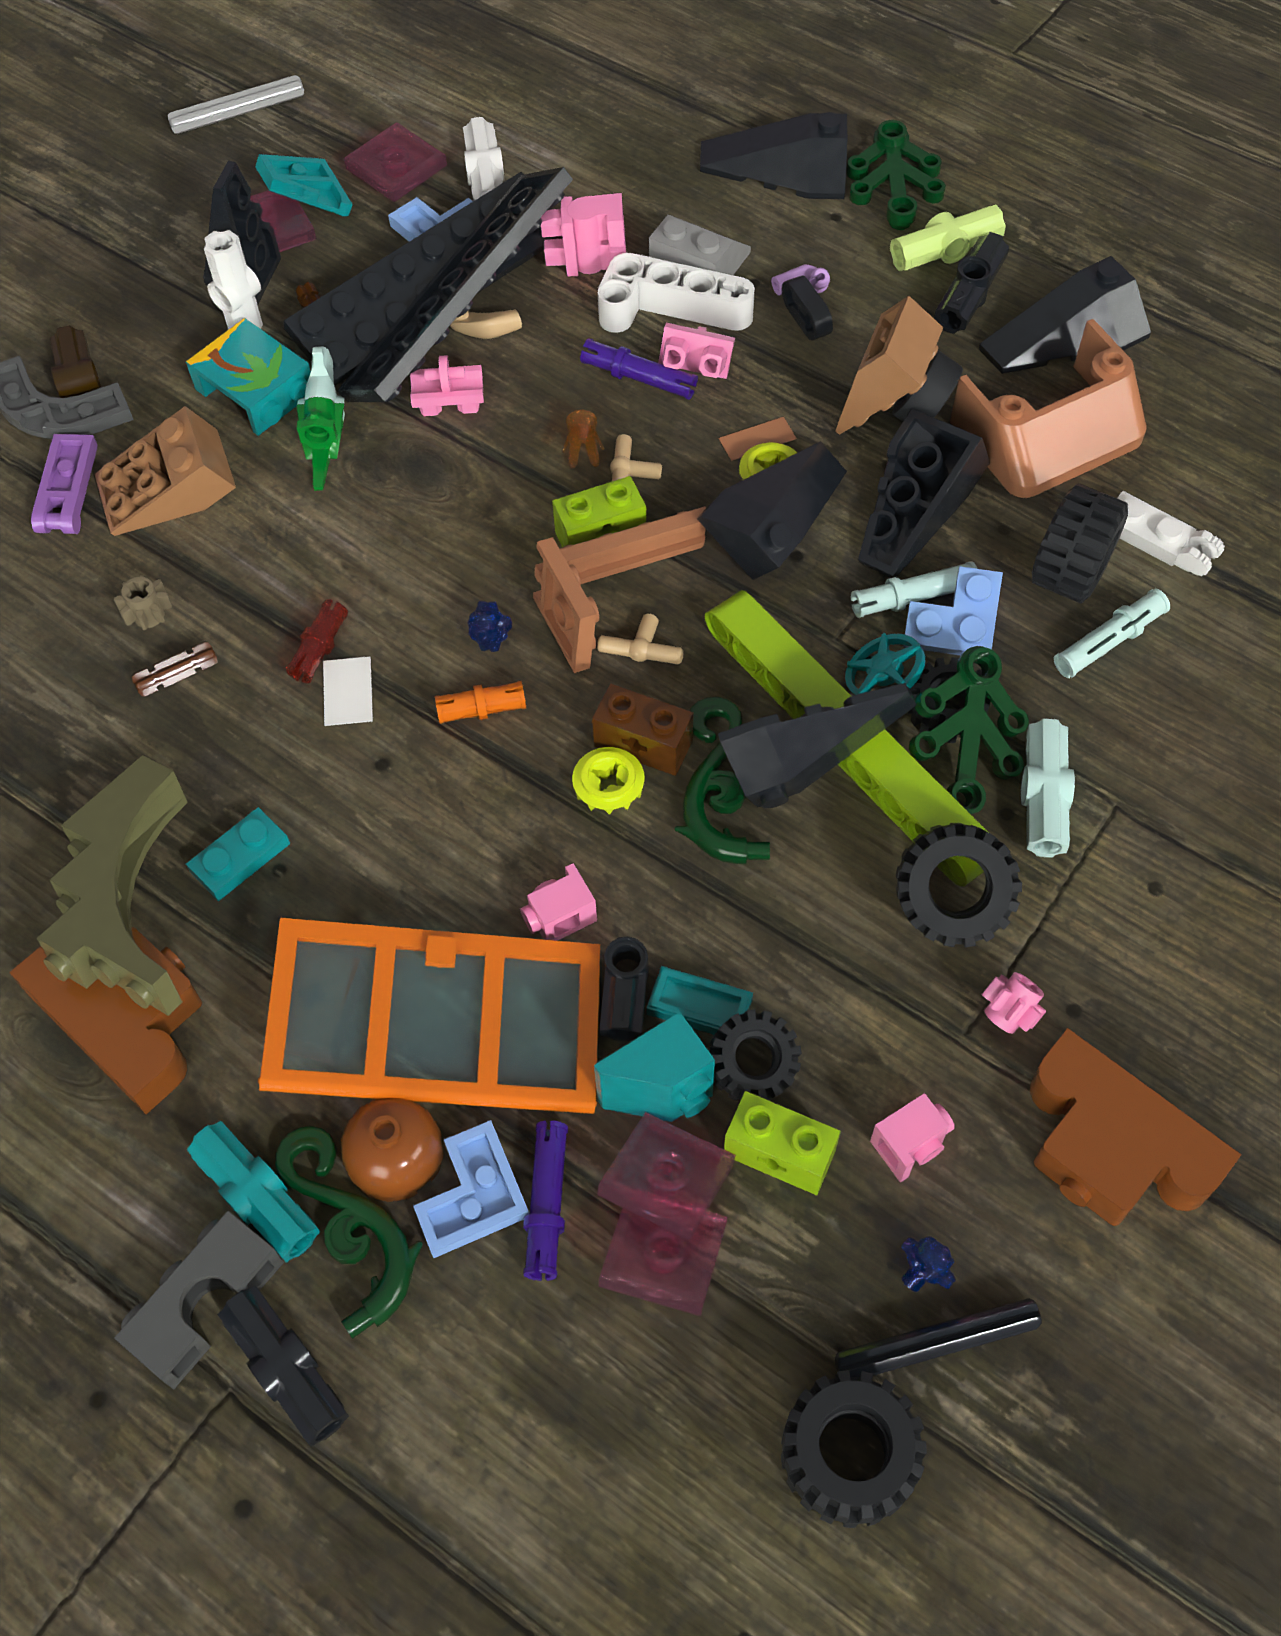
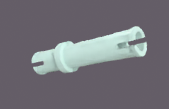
(898, 593)
(1125, 623)

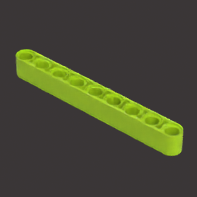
(880, 765)

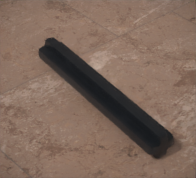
(940, 1339)

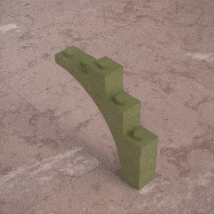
(97, 886)

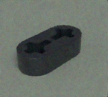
(807, 307)

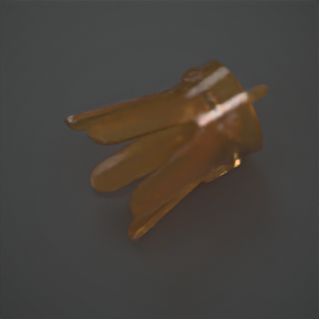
(582, 429)

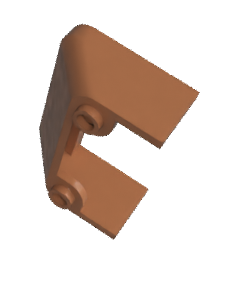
(1064, 439)

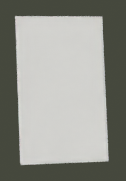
(347, 691)

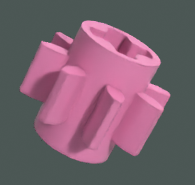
(1014, 1002)

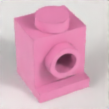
(560, 906)
(912, 1135)

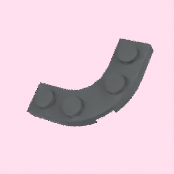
(47, 415)

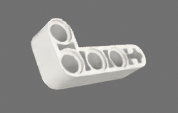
(673, 291)

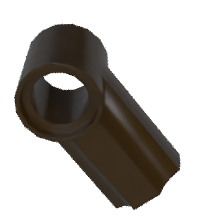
(74, 367)

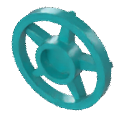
(886, 665)

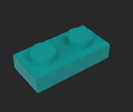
(238, 854)

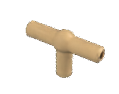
(623, 467)
(641, 647)

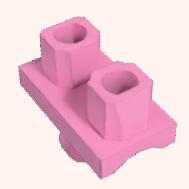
(696, 350)
(447, 386)

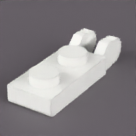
(1169, 537)

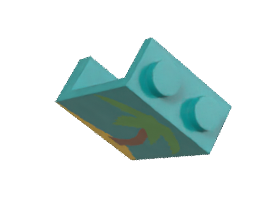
(251, 372)

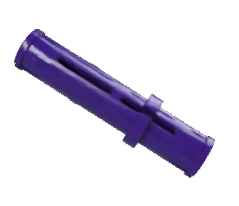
(623, 363)
(544, 1220)

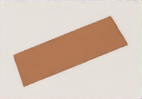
(773, 431)

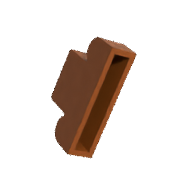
(113, 1030)
(1120, 1136)

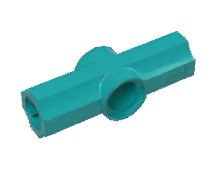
(253, 1191)

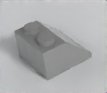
(696, 246)

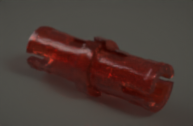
(317, 641)

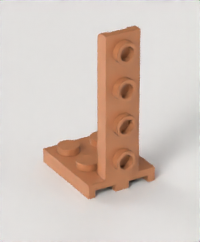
(563, 570)

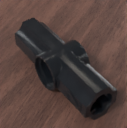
(971, 282)
(283, 1365)

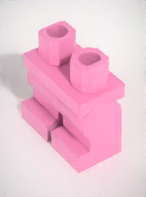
(590, 233)

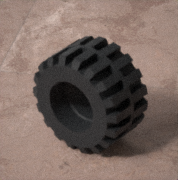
(1079, 542)
(977, 921)
(890, 1419)

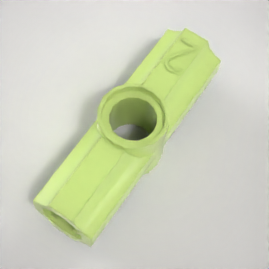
(945, 237)

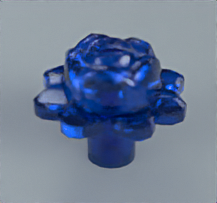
(488, 626)
(928, 1263)

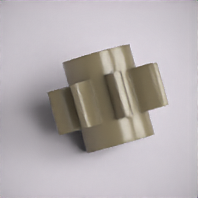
(143, 602)

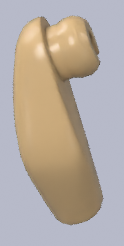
(487, 324)

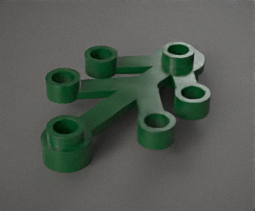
(893, 140)
(973, 724)

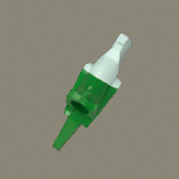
(320, 416)

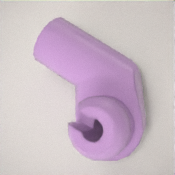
(817, 277)

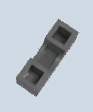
(163, 1329)

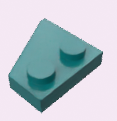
(304, 180)

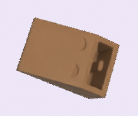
(892, 362)
(165, 474)

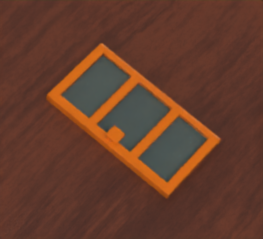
(432, 1017)

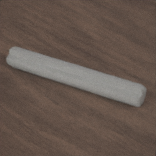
(235, 104)

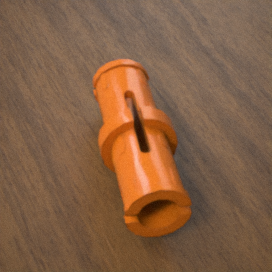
(480, 702)

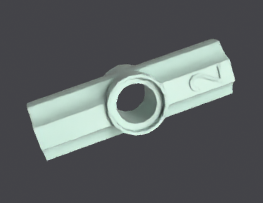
(1047, 788)

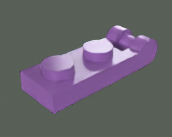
(64, 483)

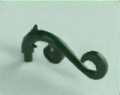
(708, 778)
(355, 1212)

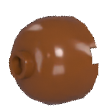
(392, 1148)

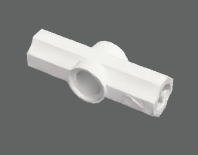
(482, 157)
(233, 281)

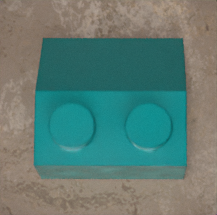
(658, 1073)

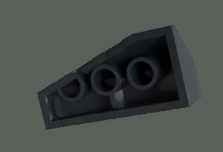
(793, 153)
(236, 212)
(1057, 321)
(924, 483)
(773, 509)
(788, 756)

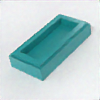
(699, 1000)

